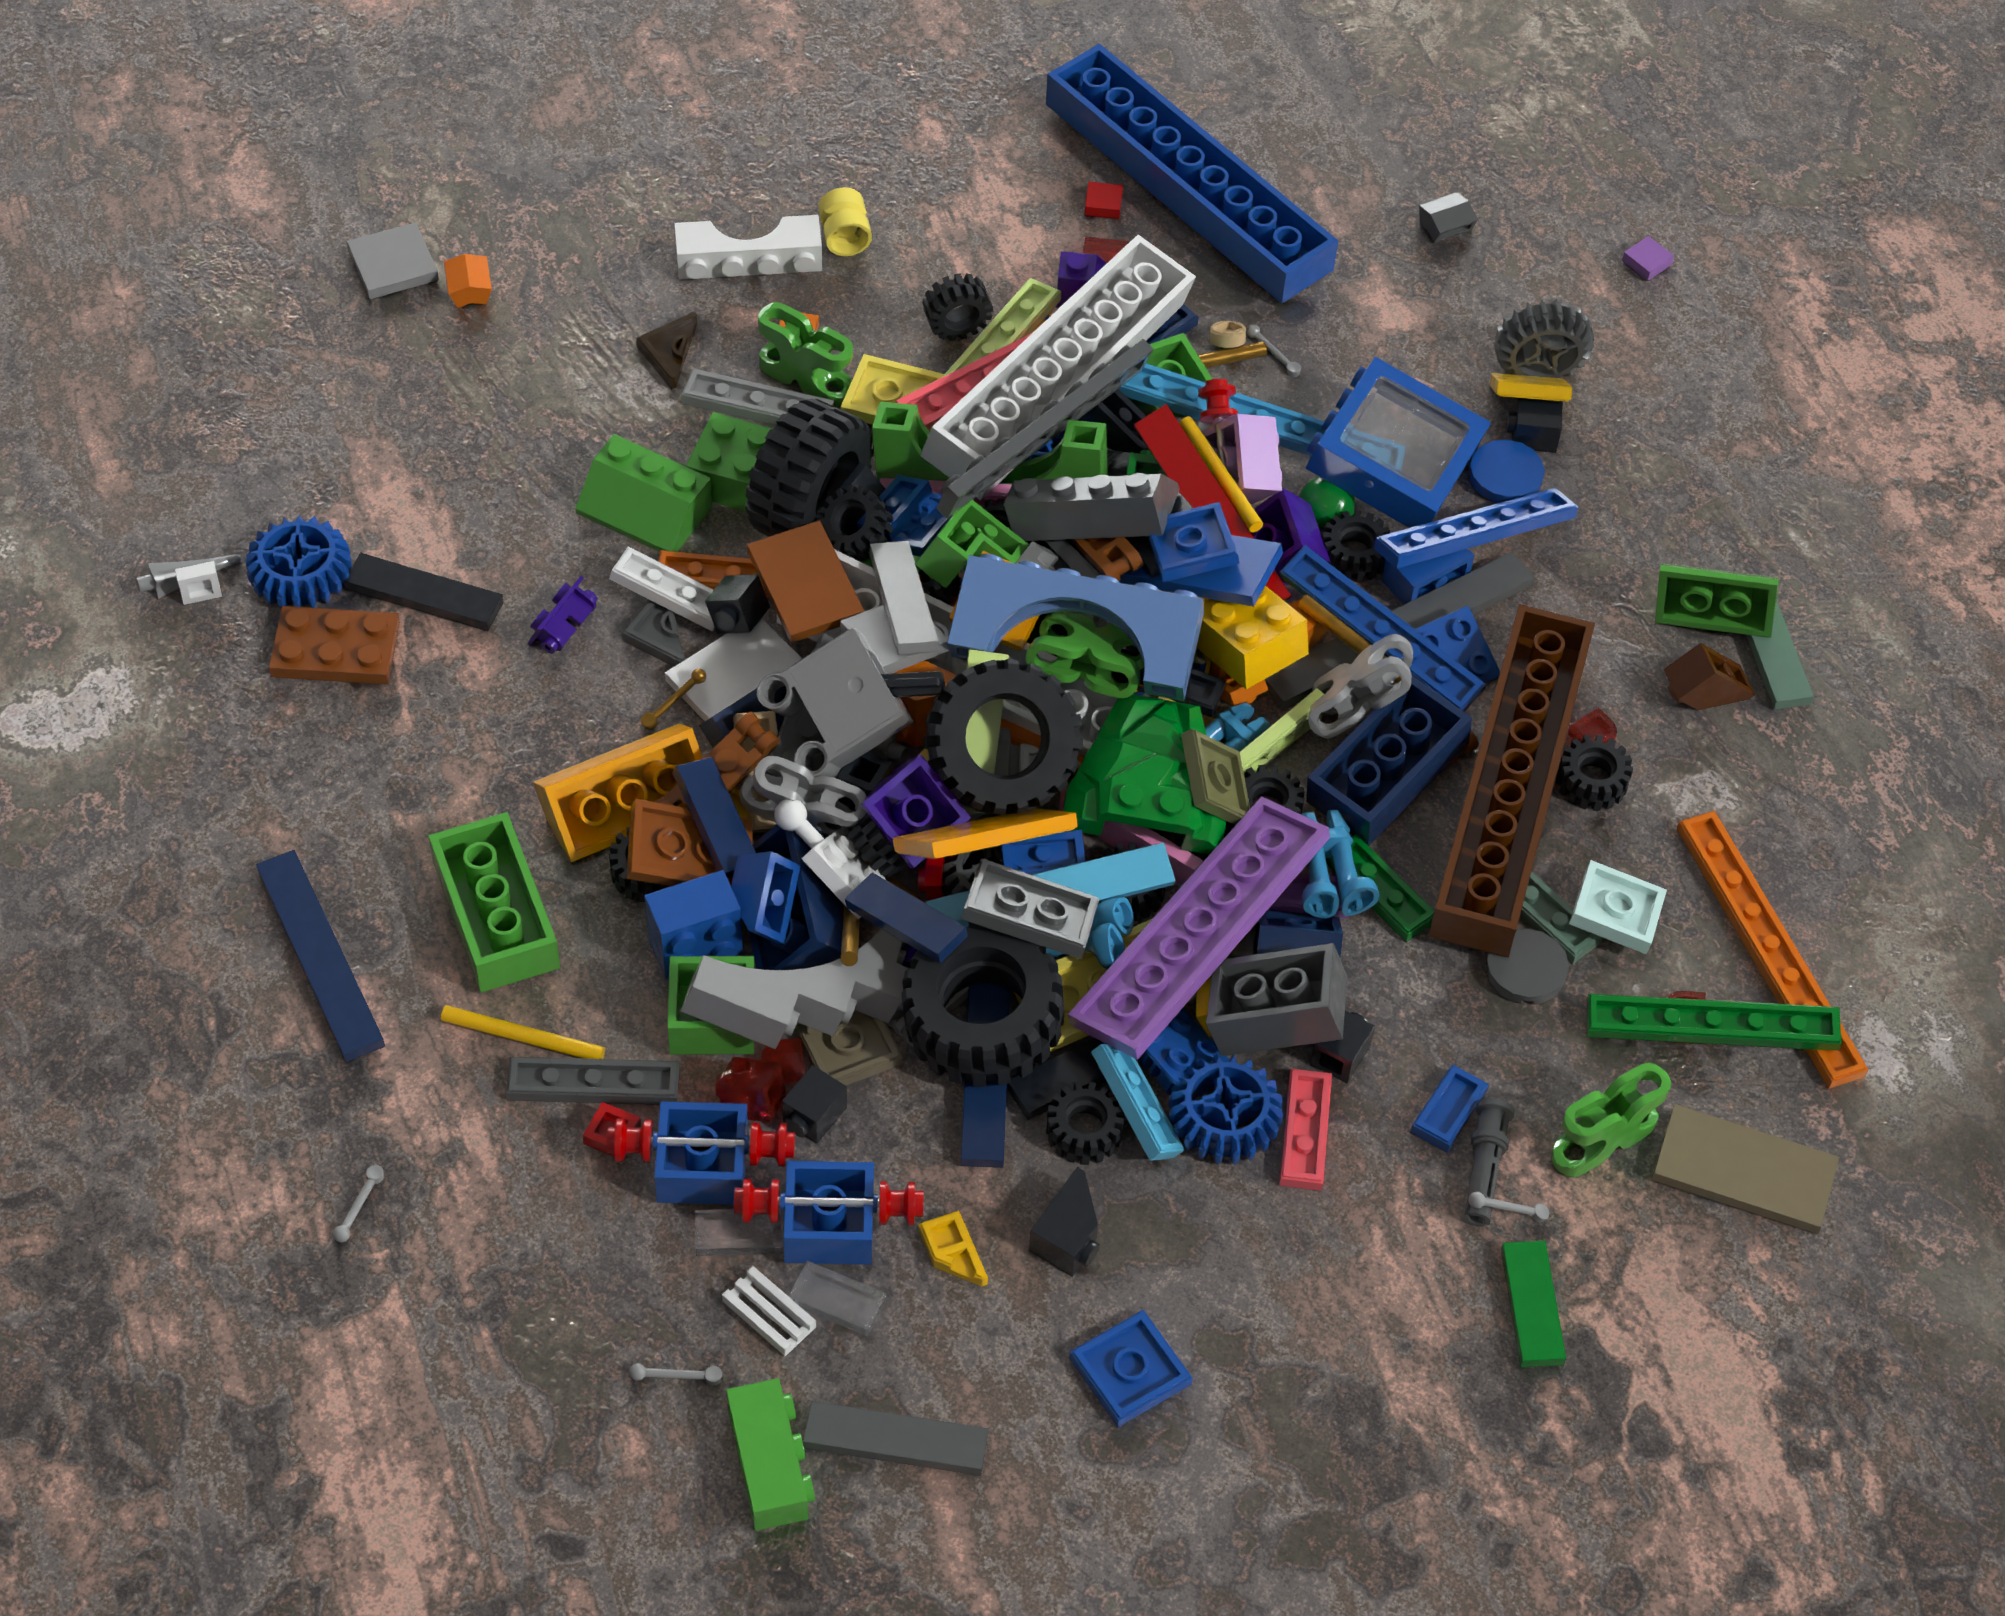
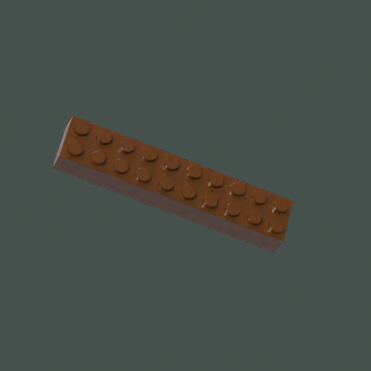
(1512, 782)

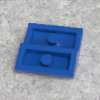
(913, 512)
(1044, 852)

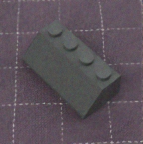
(1090, 506)

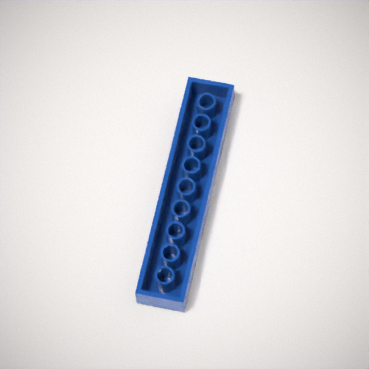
(1191, 173)

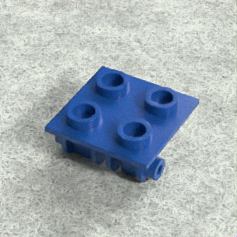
(1463, 641)
(1177, 1048)

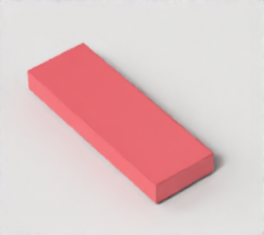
(1305, 1129)

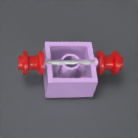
(1242, 442)

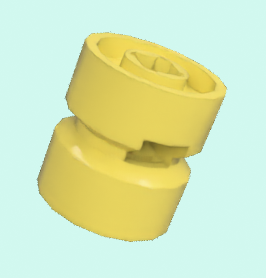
(844, 221)

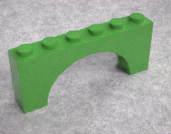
(901, 436)

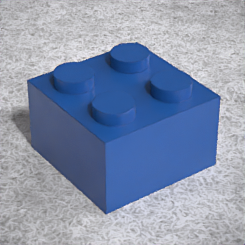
(694, 920)

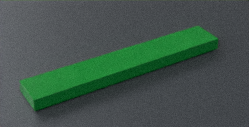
(1713, 1022)

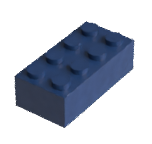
(1389, 760)

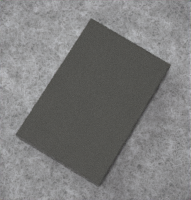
(1030, 908)

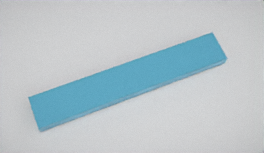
(1103, 877)

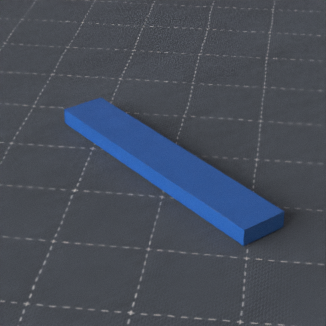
(1475, 527)
(1373, 621)

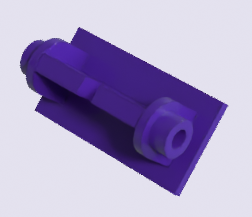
(571, 604)

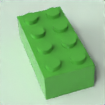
(494, 902)

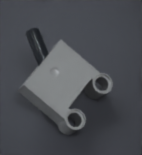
(847, 699)

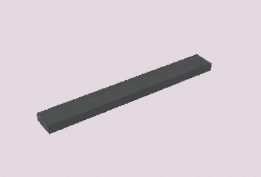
(1476, 589)

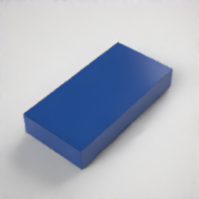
(1449, 1108)

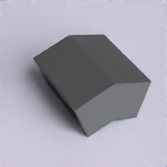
(1447, 217)

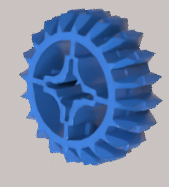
(298, 562)
(1207, 1121)

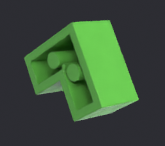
(968, 534)

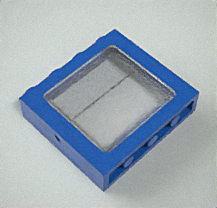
(1399, 439)

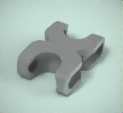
(1361, 686)
(797, 783)

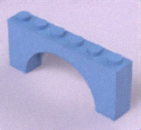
(1004, 594)

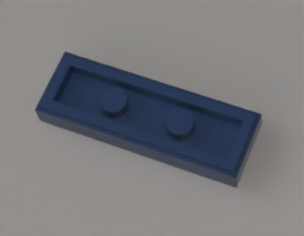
(713, 813)
(906, 917)

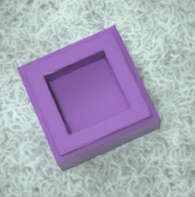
(1648, 258)

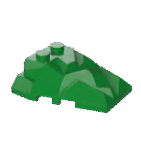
(1141, 774)

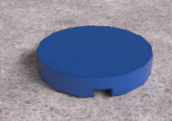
(1506, 471)

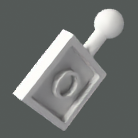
(830, 858)

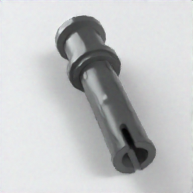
(1489, 1146)

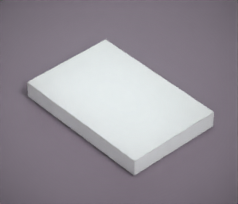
(732, 668)

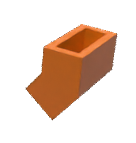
(468, 279)

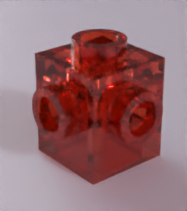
(754, 1084)

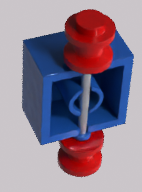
(700, 1149)
(828, 1209)

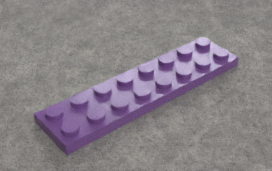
(1198, 927)

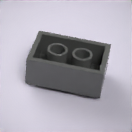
(1277, 1000)

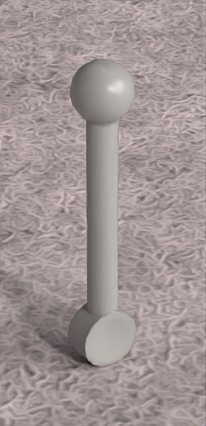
(1293, 369)
(374, 1176)
(1538, 1212)
(711, 1375)

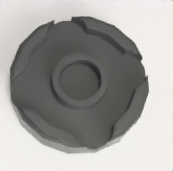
(1533, 970)

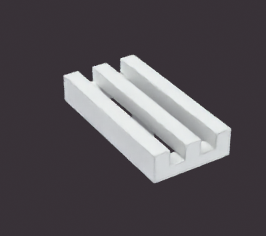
(744, 1287)

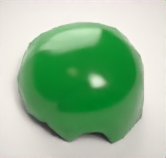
(1327, 500)

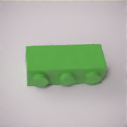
(769, 1454)

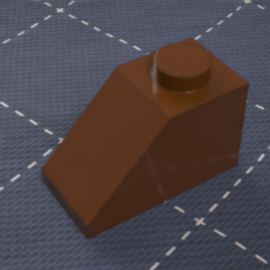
(1707, 679)

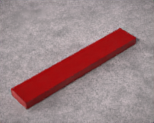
(1196, 482)

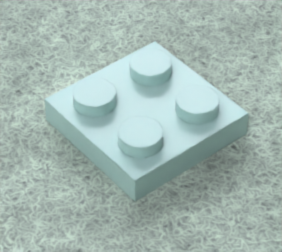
(1618, 907)

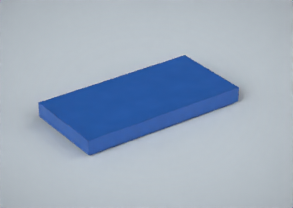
(1231, 584)

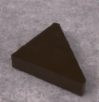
(668, 347)

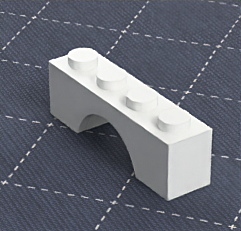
(708, 253)

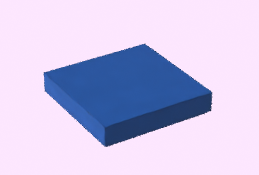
(1194, 543)
(1130, 1368)

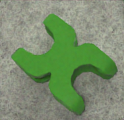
(804, 353)
(1086, 654)
(1610, 1119)

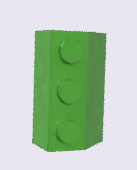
(644, 495)
(1716, 600)

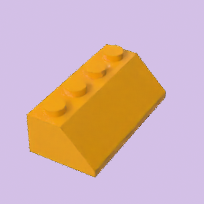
(594, 798)

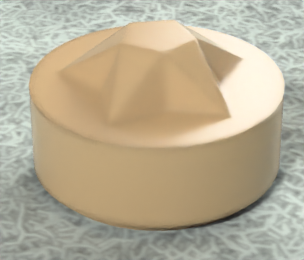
(1227, 334)

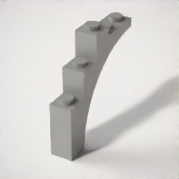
(771, 1002)

